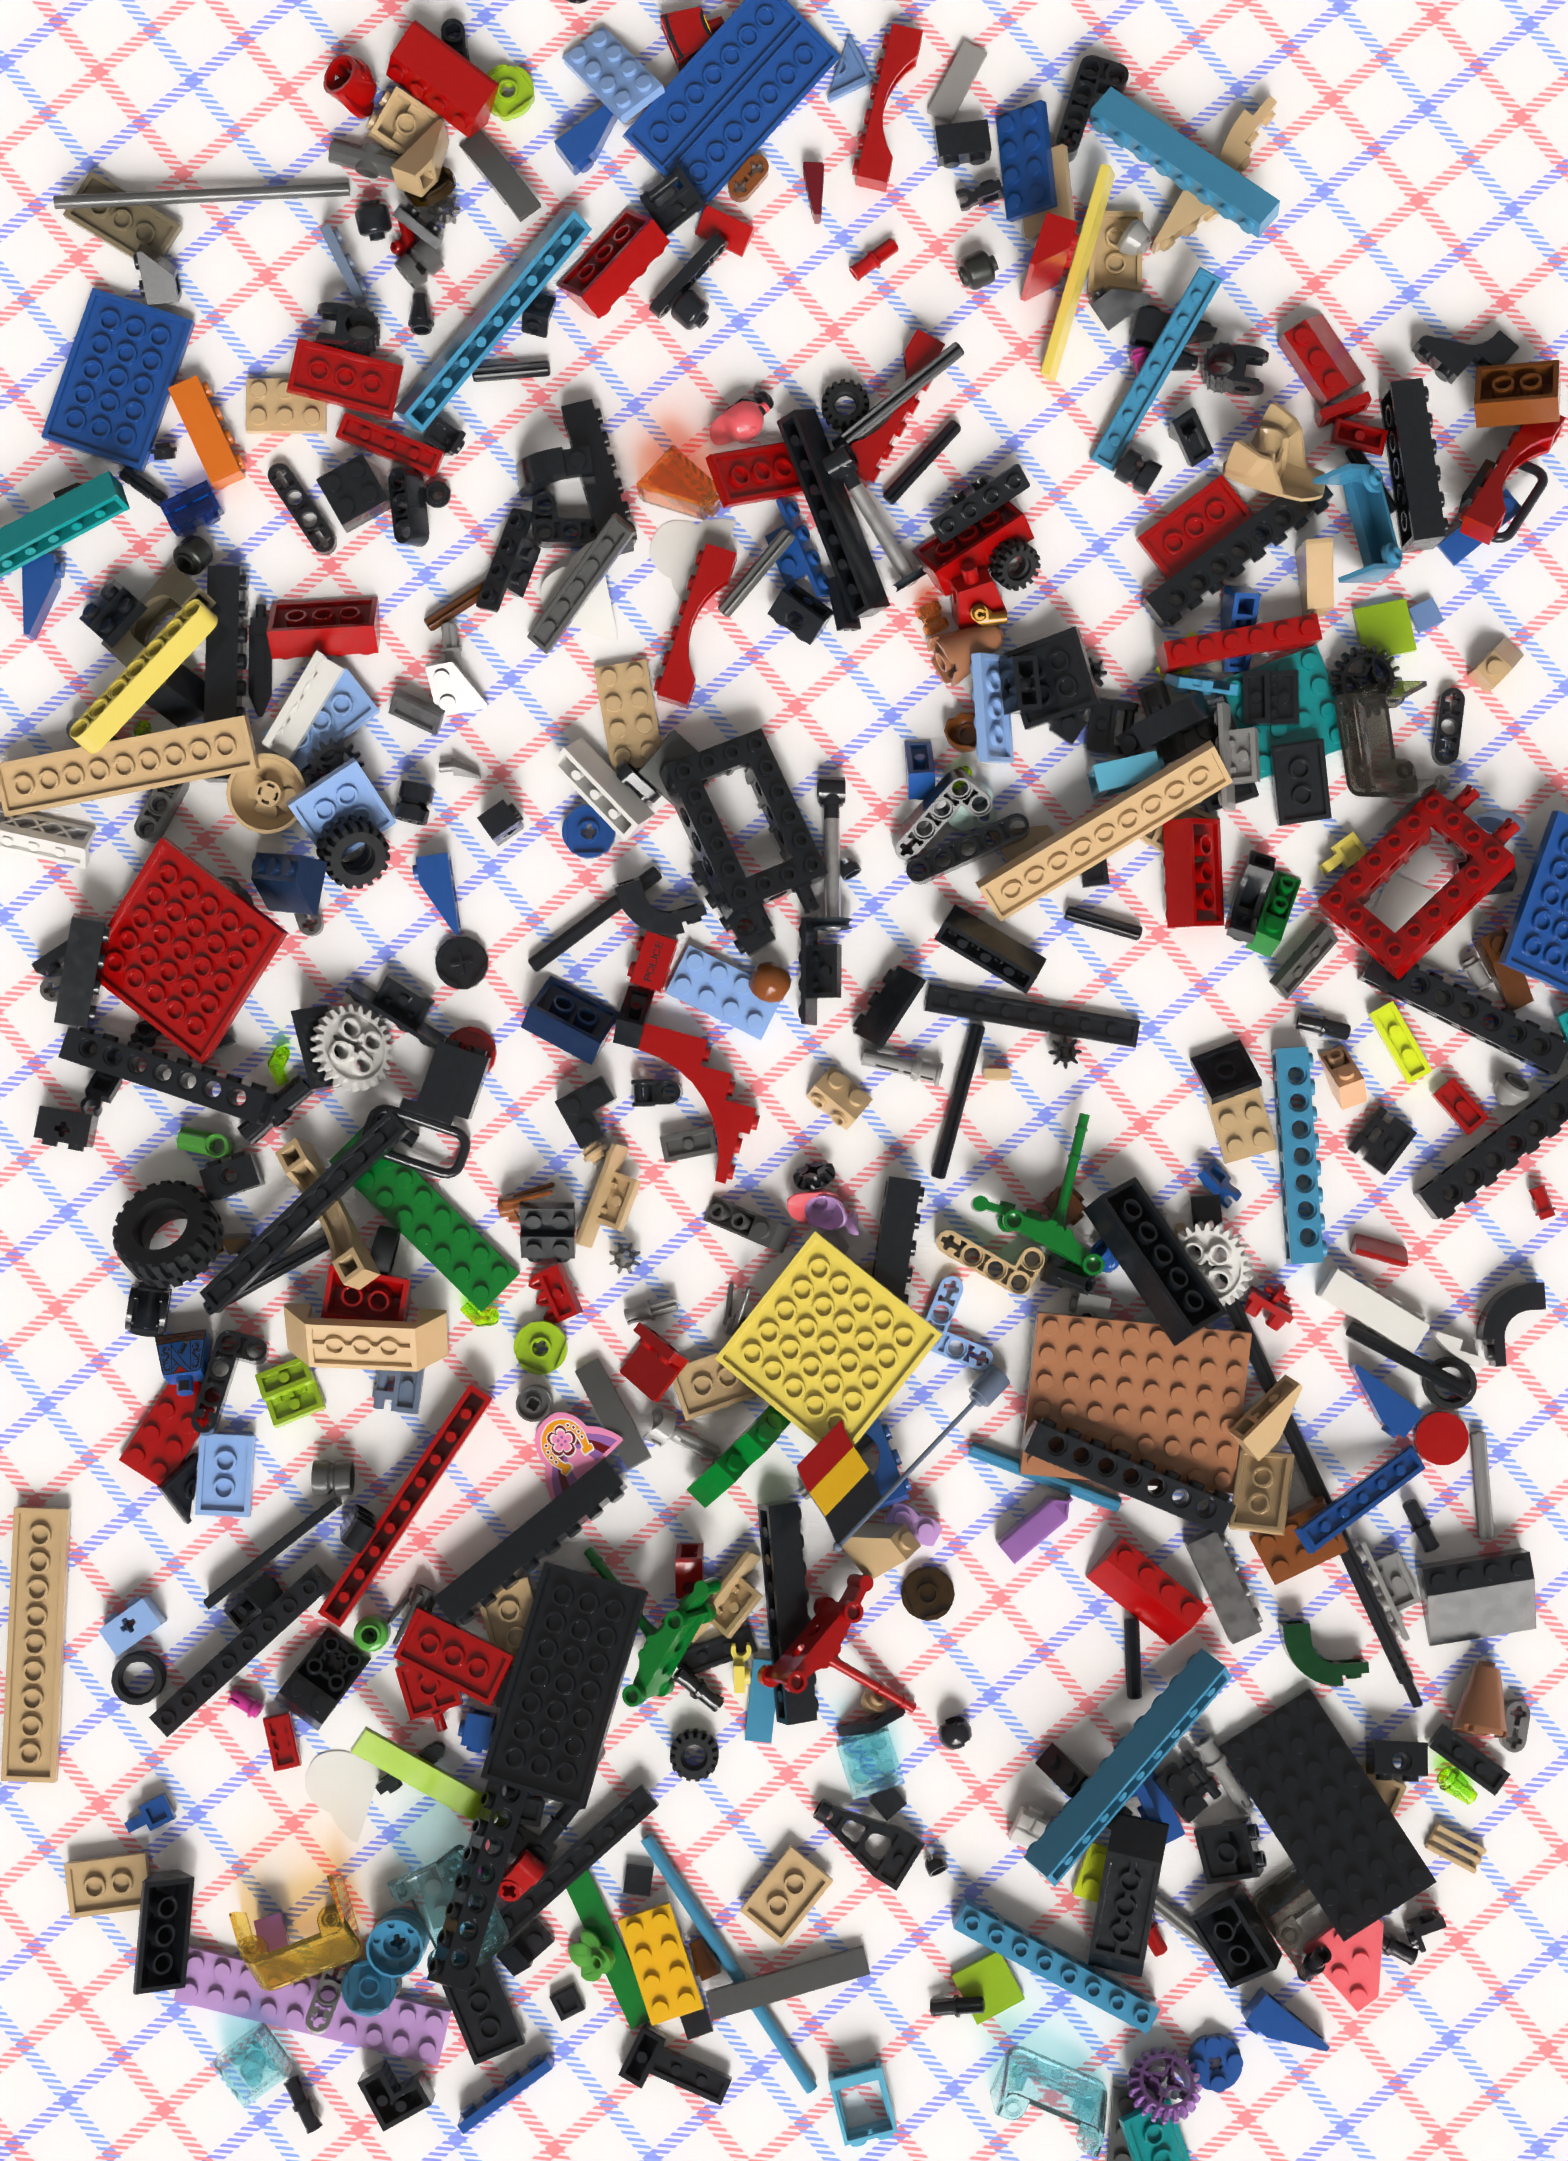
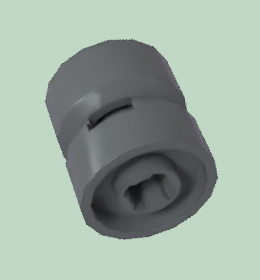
(426, 257)
(534, 1403)
(334, 1477)

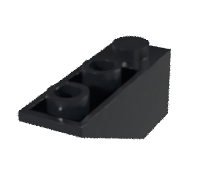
(1152, 321)

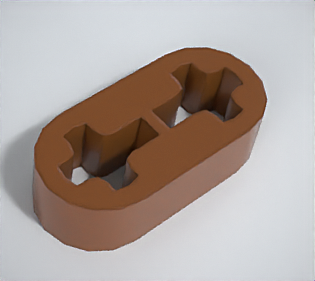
(743, 175)

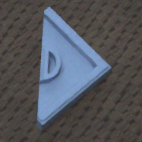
(850, 73)

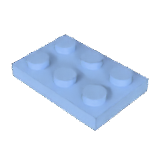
(225, 1475)

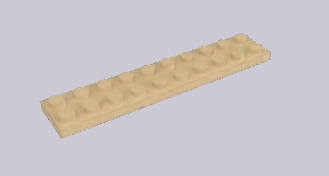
(128, 766)
(1105, 831)
(35, 1644)

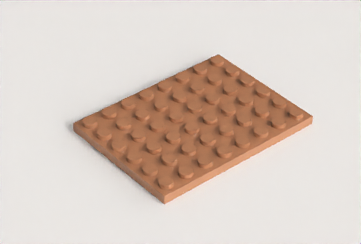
(1140, 1394)

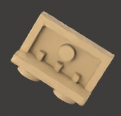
(839, 1098)

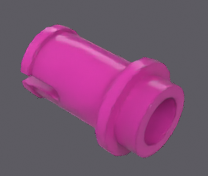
(1139, 357)
(246, 1703)

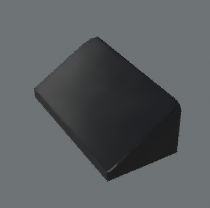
(1206, 1209)
(643, 2055)

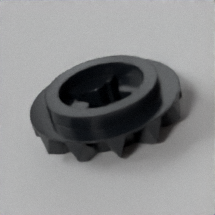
(814, 1175)

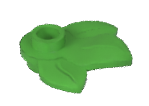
(591, 1956)

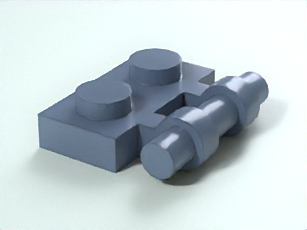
(406, 1391)

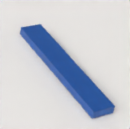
(1359, 1499)

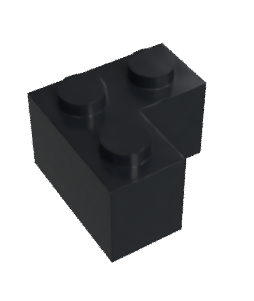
(579, 1110)
(393, 2100)

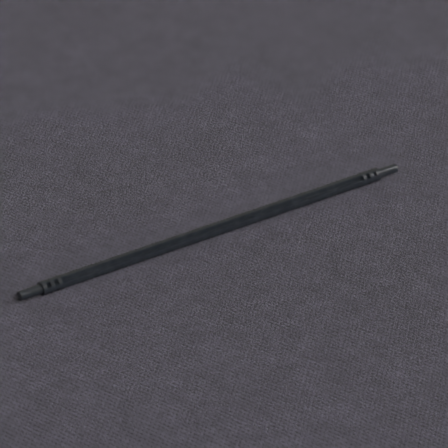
(1317, 1488)

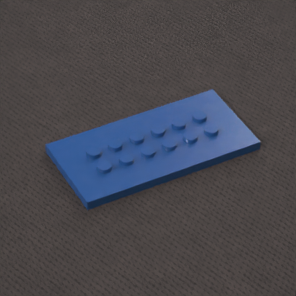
(732, 94)

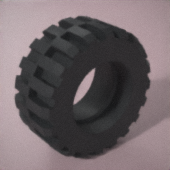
(151, 1211)

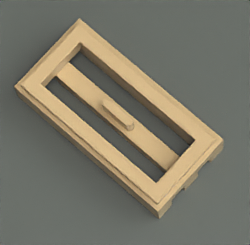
(1476, 1859)

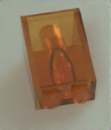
(679, 486)

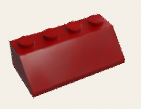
(443, 79)
(1051, 255)
(614, 263)
(971, 545)
(325, 625)
(1193, 887)
(1146, 1591)

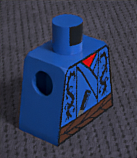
(184, 1358)

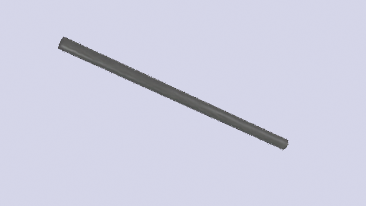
(201, 195)

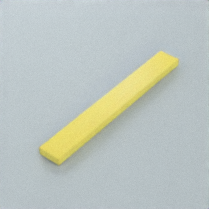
(1077, 272)

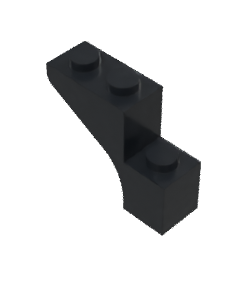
(1452, 357)
(1066, 1773)

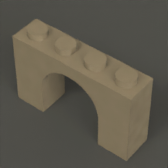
(164, 598)

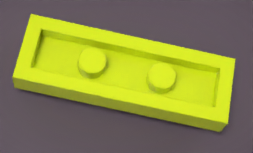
(1399, 1042)

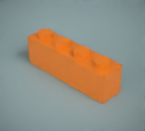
(206, 432)

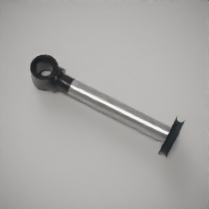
(842, 465)
(830, 797)

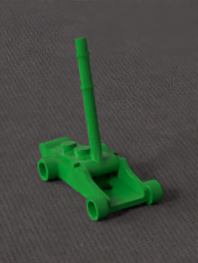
(1049, 1232)
(669, 1642)

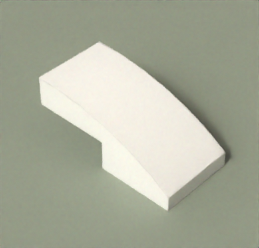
(1452, 1347)

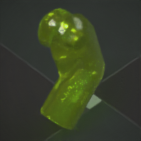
(277, 1063)

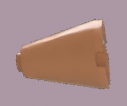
(955, 648)
(1482, 1703)

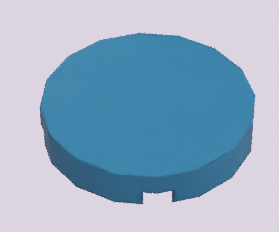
(366, 1990)

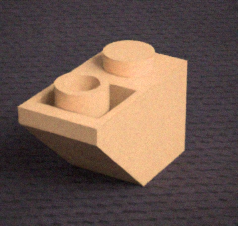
(1343, 1077)

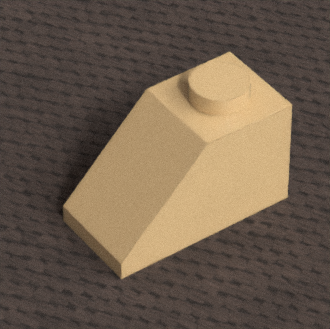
(1496, 665)

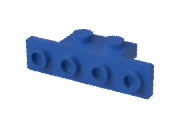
(800, 557)
(1157, 1807)

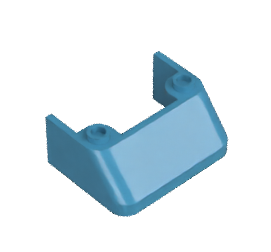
(1370, 521)

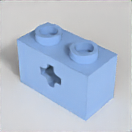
(147, 1619)

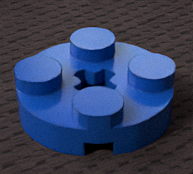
(578, 843)
(1221, 2077)

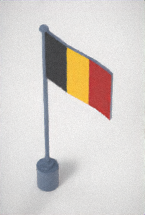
(842, 1481)

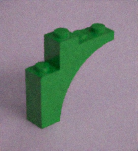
(738, 1456)

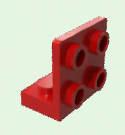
(653, 1363)

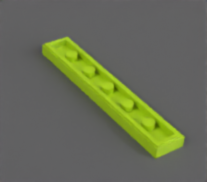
(418, 1773)

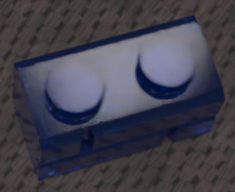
(192, 509)

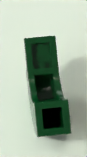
(1297, 1645)

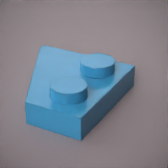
(1205, 684)

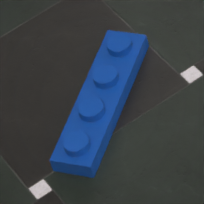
(496, 2098)

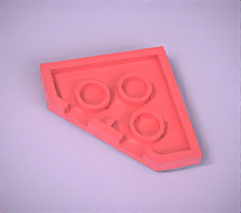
(1354, 1962)

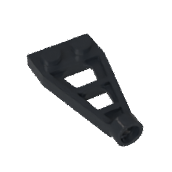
(897, 1859)

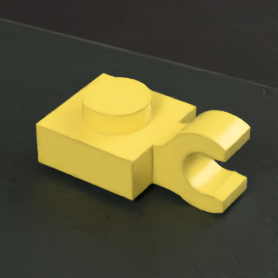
(1345, 852)
(741, 1674)

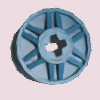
(390, 1955)

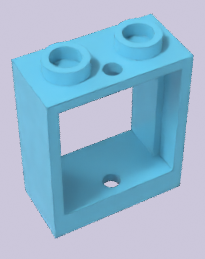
(1122, 774)
(855, 2076)

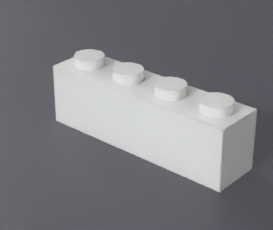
(602, 789)
(1373, 1310)

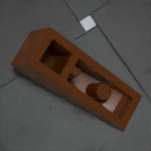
(1509, 983)

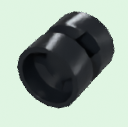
(1138, 471)
(414, 803)

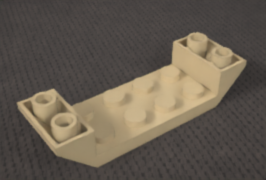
(366, 1342)

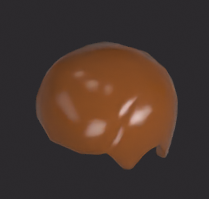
(961, 732)
(770, 982)

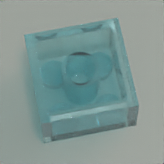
(870, 1762)
(253, 2064)

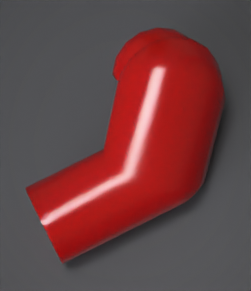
(404, 243)

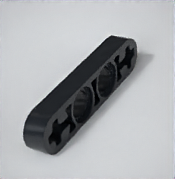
(689, 274)
(303, 508)

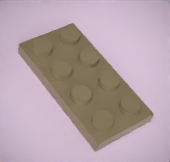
(125, 225)

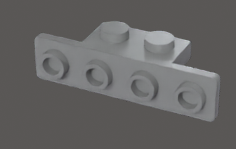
(1238, 753)
(1393, 1583)

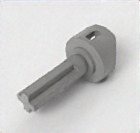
(665, 1428)

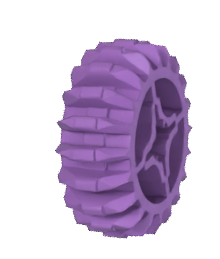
(1153, 2081)

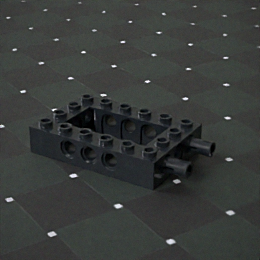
(733, 890)

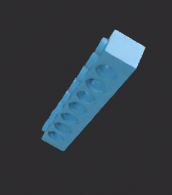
(1282, 1061)
(1055, 1965)

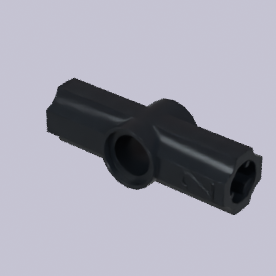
(280, 1111)

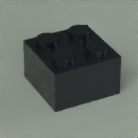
(354, 493)

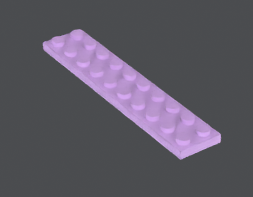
(227, 1986)

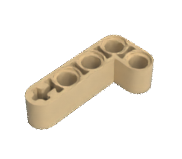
(986, 1257)

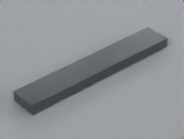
(581, 583)
(787, 1982)

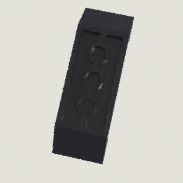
(1128, 1894)

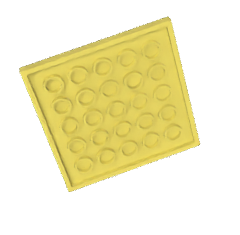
(828, 1343)

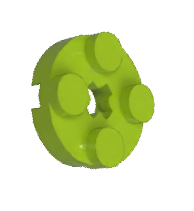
(523, 96)
(555, 1341)

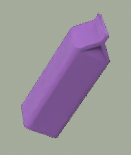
(1034, 1527)

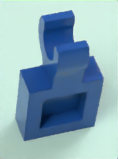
(1217, 1180)
(153, 1813)

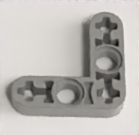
(328, 2015)

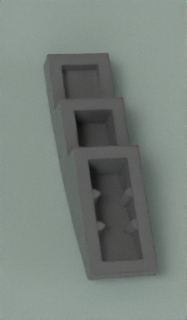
(500, 175)
(613, 1413)

